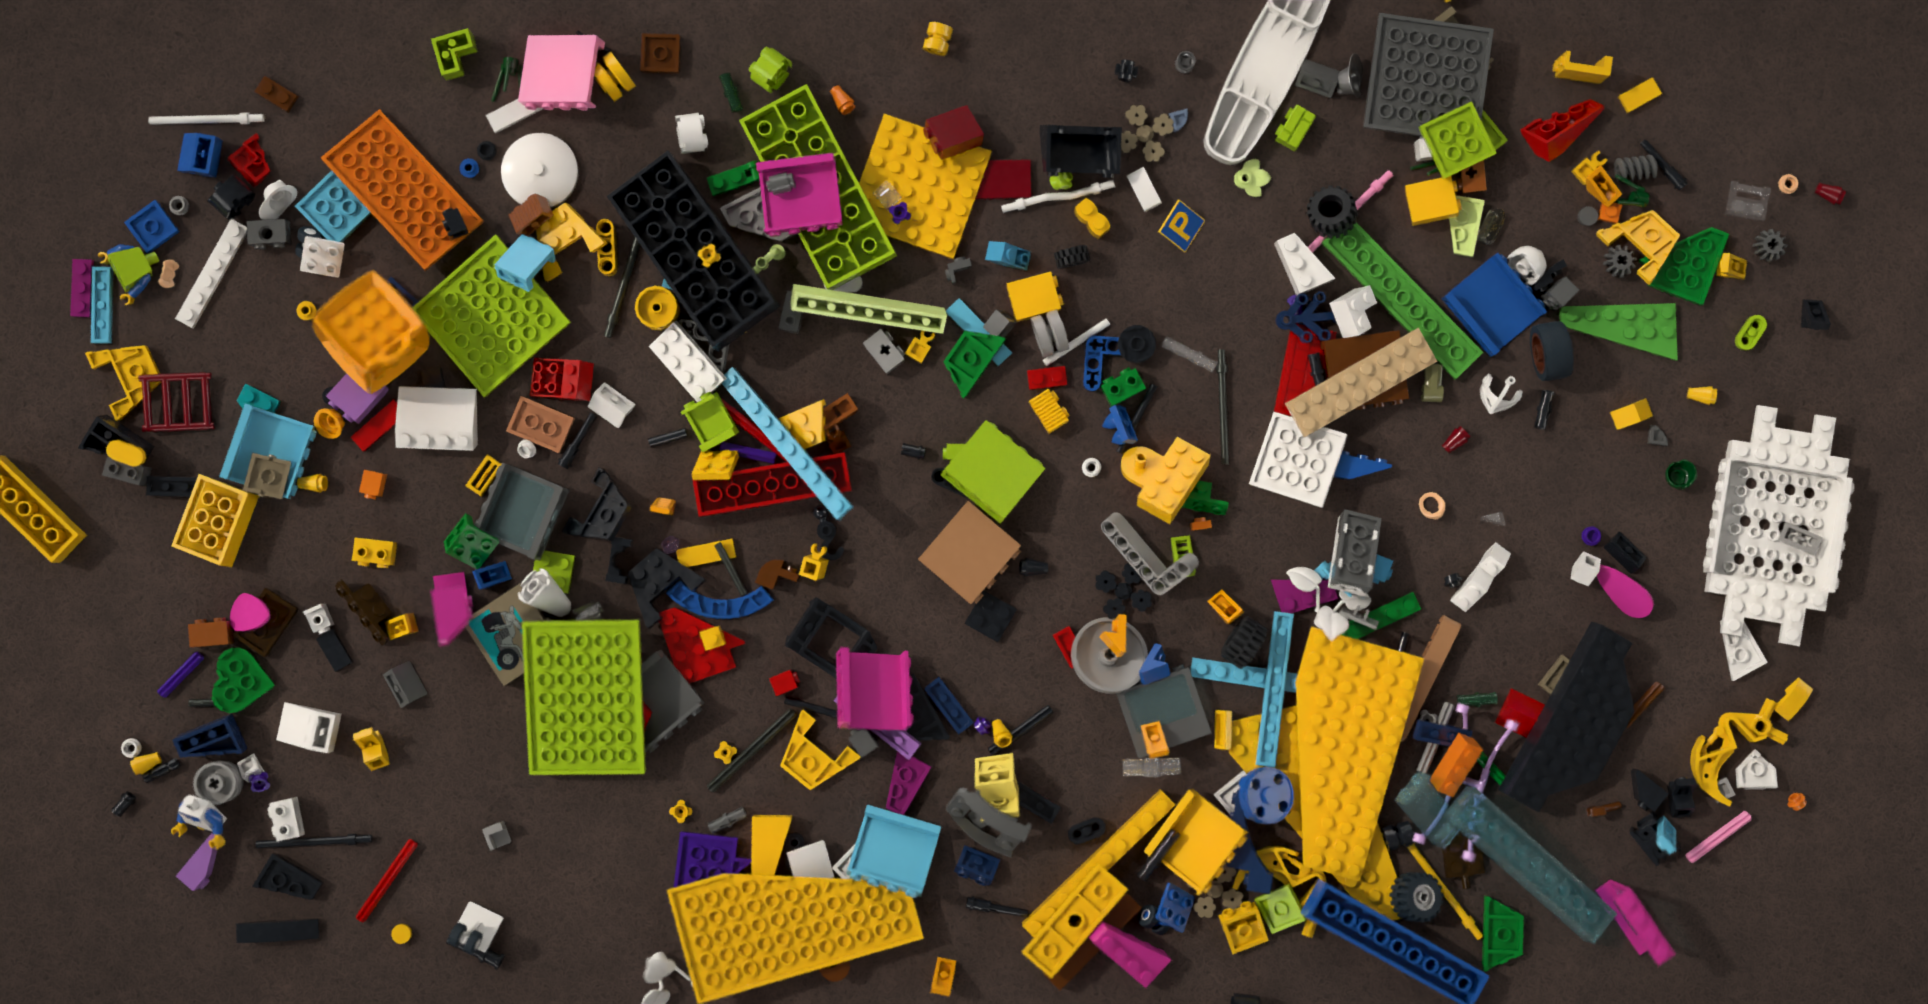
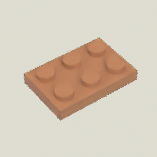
(540, 424)

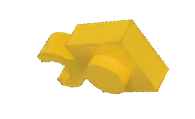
(1586, 167)
(919, 348)

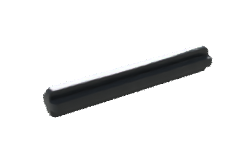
(1023, 728)

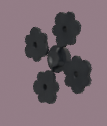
(1122, 591)

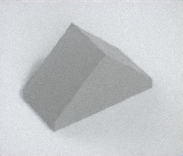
(1814, 541)

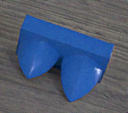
(1120, 419)

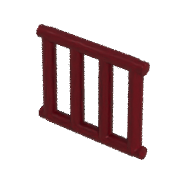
(168, 425)

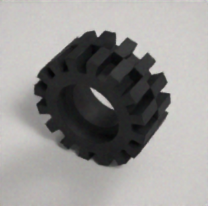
(1072, 256)

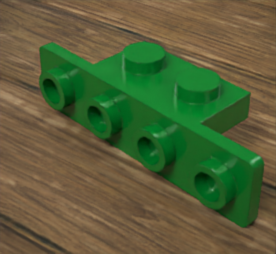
(1200, 500)

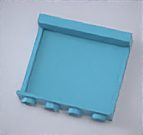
(268, 435)
(893, 851)

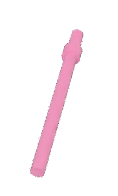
(1375, 187)

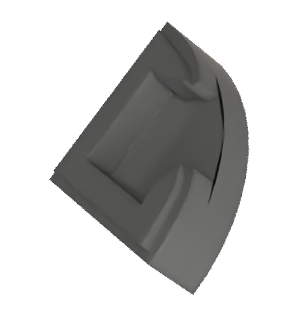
(1656, 436)

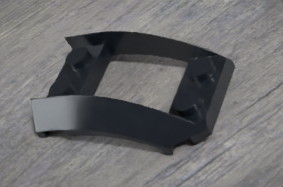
(809, 625)

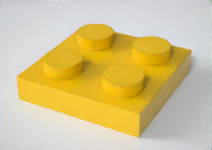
(715, 465)

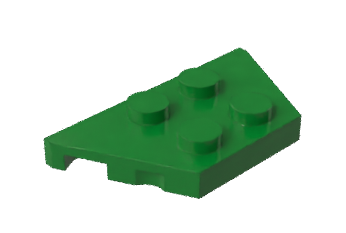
(971, 357)
(1500, 934)

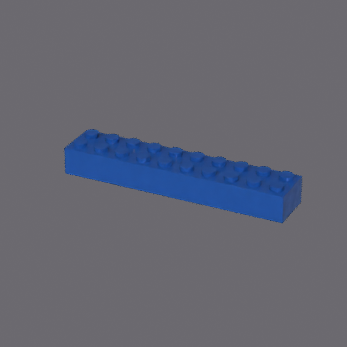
(1394, 944)

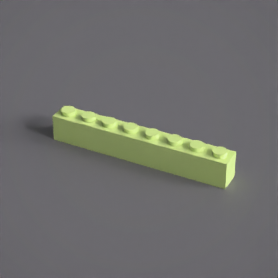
(868, 308)

